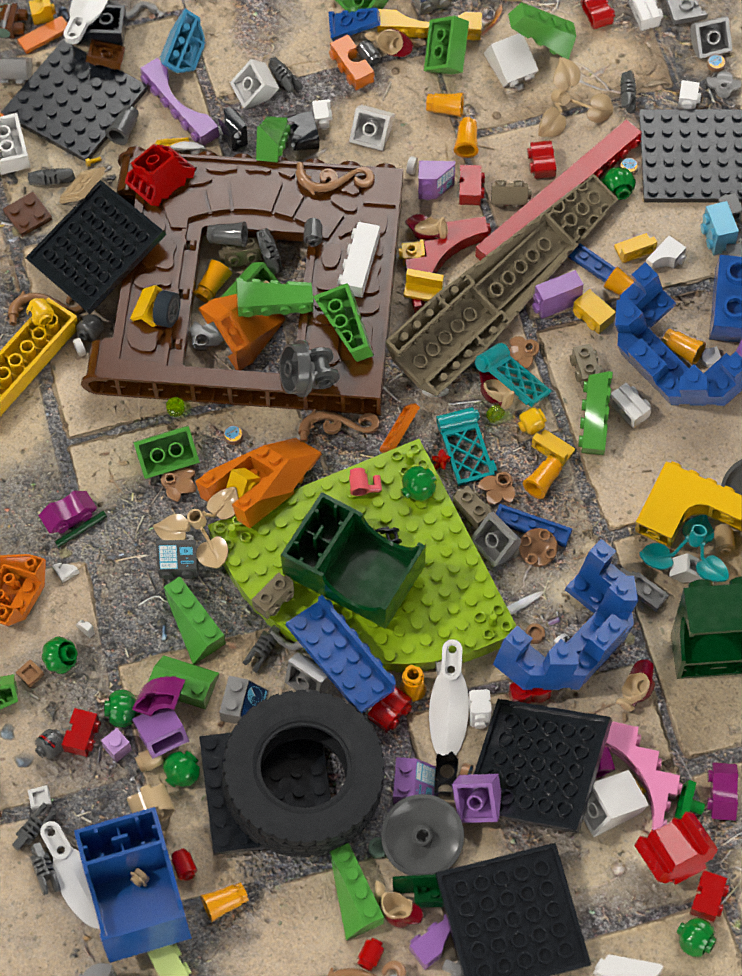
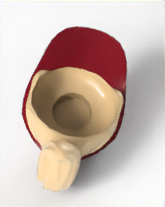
(392, 42)
(427, 228)
(495, 391)
(638, 685)
(396, 908)

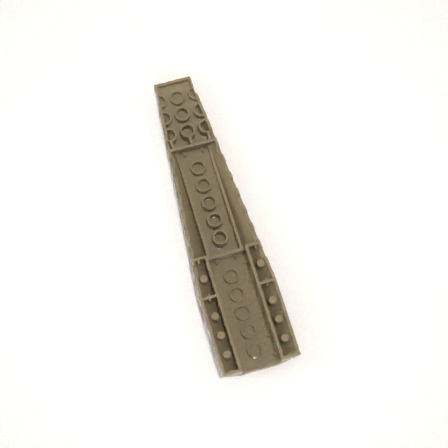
(484, 300)

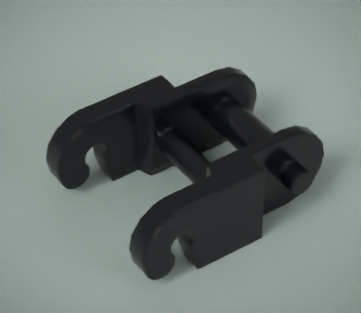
(387, 531)

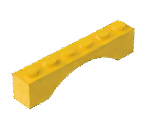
(419, 29)

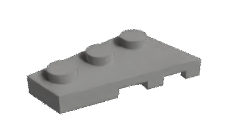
(685, 11)

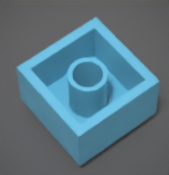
(719, 227)

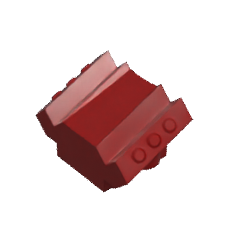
(158, 173)
(677, 849)

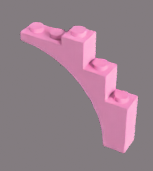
(660, 786)

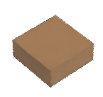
(29, 673)

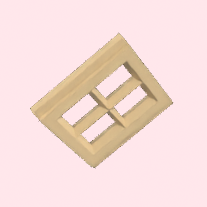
(82, 185)

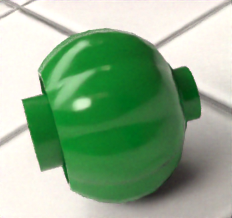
(620, 181)
(418, 483)
(59, 655)
(120, 708)
(181, 769)
(696, 937)

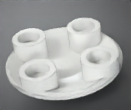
(194, 147)

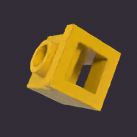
(411, 250)

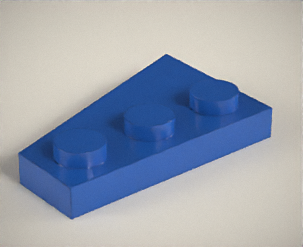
(352, 22)

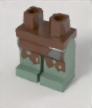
(9, 20)

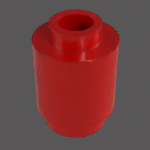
(184, 864)
(370, 954)

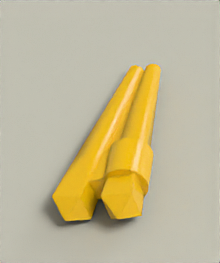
(168, 142)

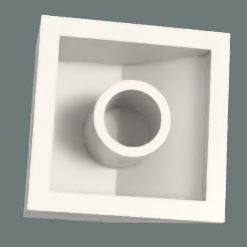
(254, 84)
(371, 127)

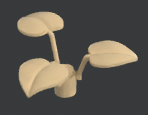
(565, 76)
(214, 551)

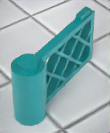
(497, 359)
(462, 422)

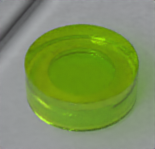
(175, 407)
(495, 413)

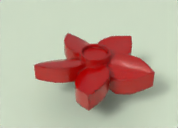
(441, 460)

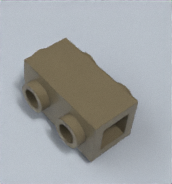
(510, 193)
(238, 256)
(585, 362)
(471, 506)
(273, 595)

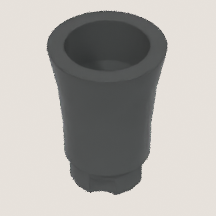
(123, 125)
(228, 234)

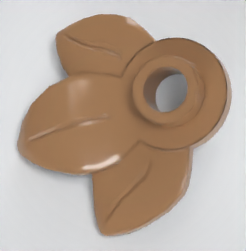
(519, 350)
(180, 484)
(497, 491)

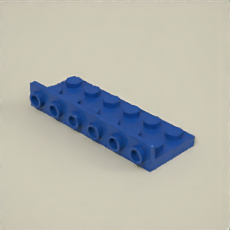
(342, 655)

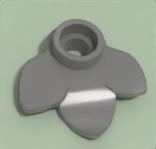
(723, 84)
(207, 334)

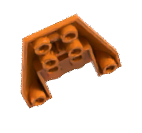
(242, 334)
(20, 586)

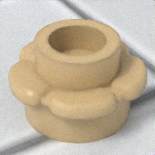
(139, 878)

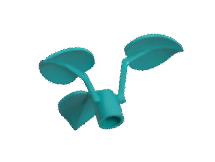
(698, 533)

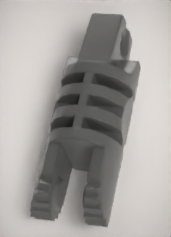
(284, 75)
(628, 91)
(51, 176)
(269, 251)
(262, 648)
(32, 828)
(43, 868)

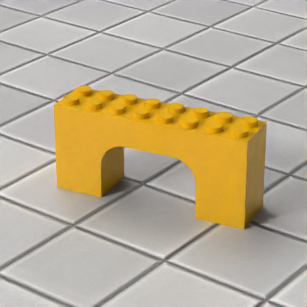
(683, 494)

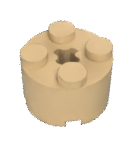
(152, 797)

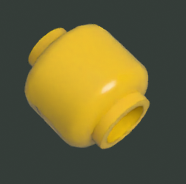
(40, 311)
(532, 421)

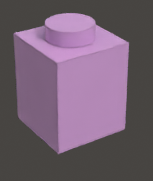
(116, 745)

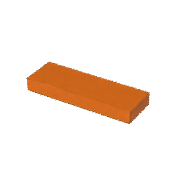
(42, 35)
(399, 427)

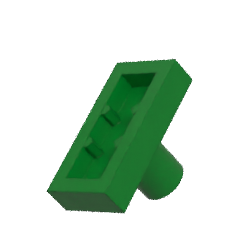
(686, 802)

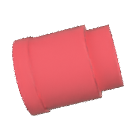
(359, 483)

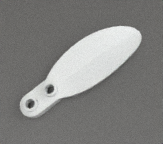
(81, 16)
(449, 703)
(70, 874)

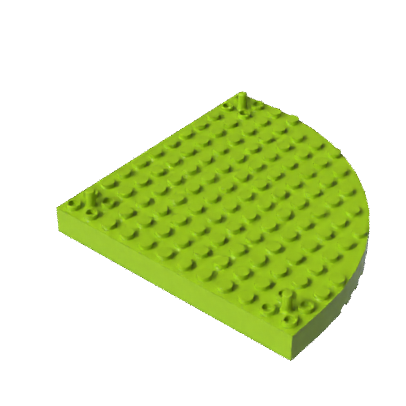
(448, 599)

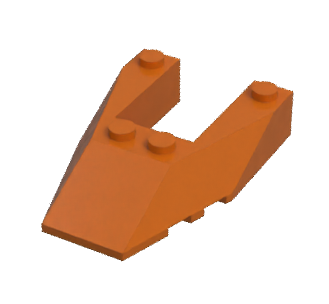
(279, 468)

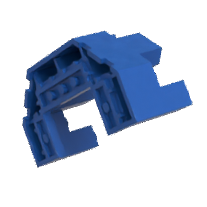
(636, 313)
(571, 664)

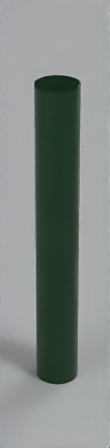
(80, 529)

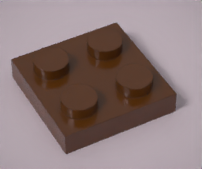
(105, 54)
(27, 214)

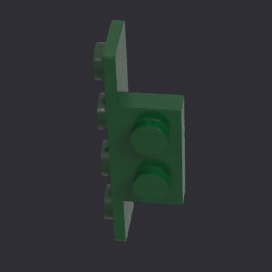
(423, 886)

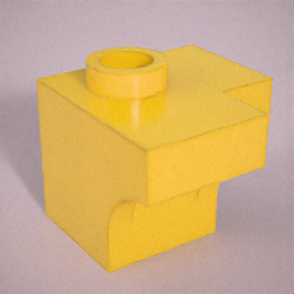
(42, 11)

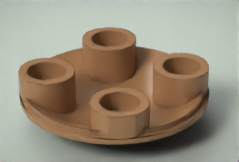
(538, 547)

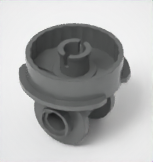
(306, 368)

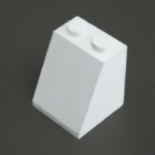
(511, 60)
(613, 802)
(624, 966)

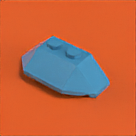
(183, 44)

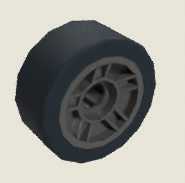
(166, 308)

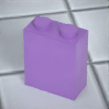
(557, 294)
(160, 731)

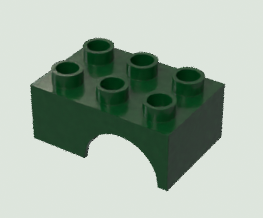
(351, 562)
(708, 630)

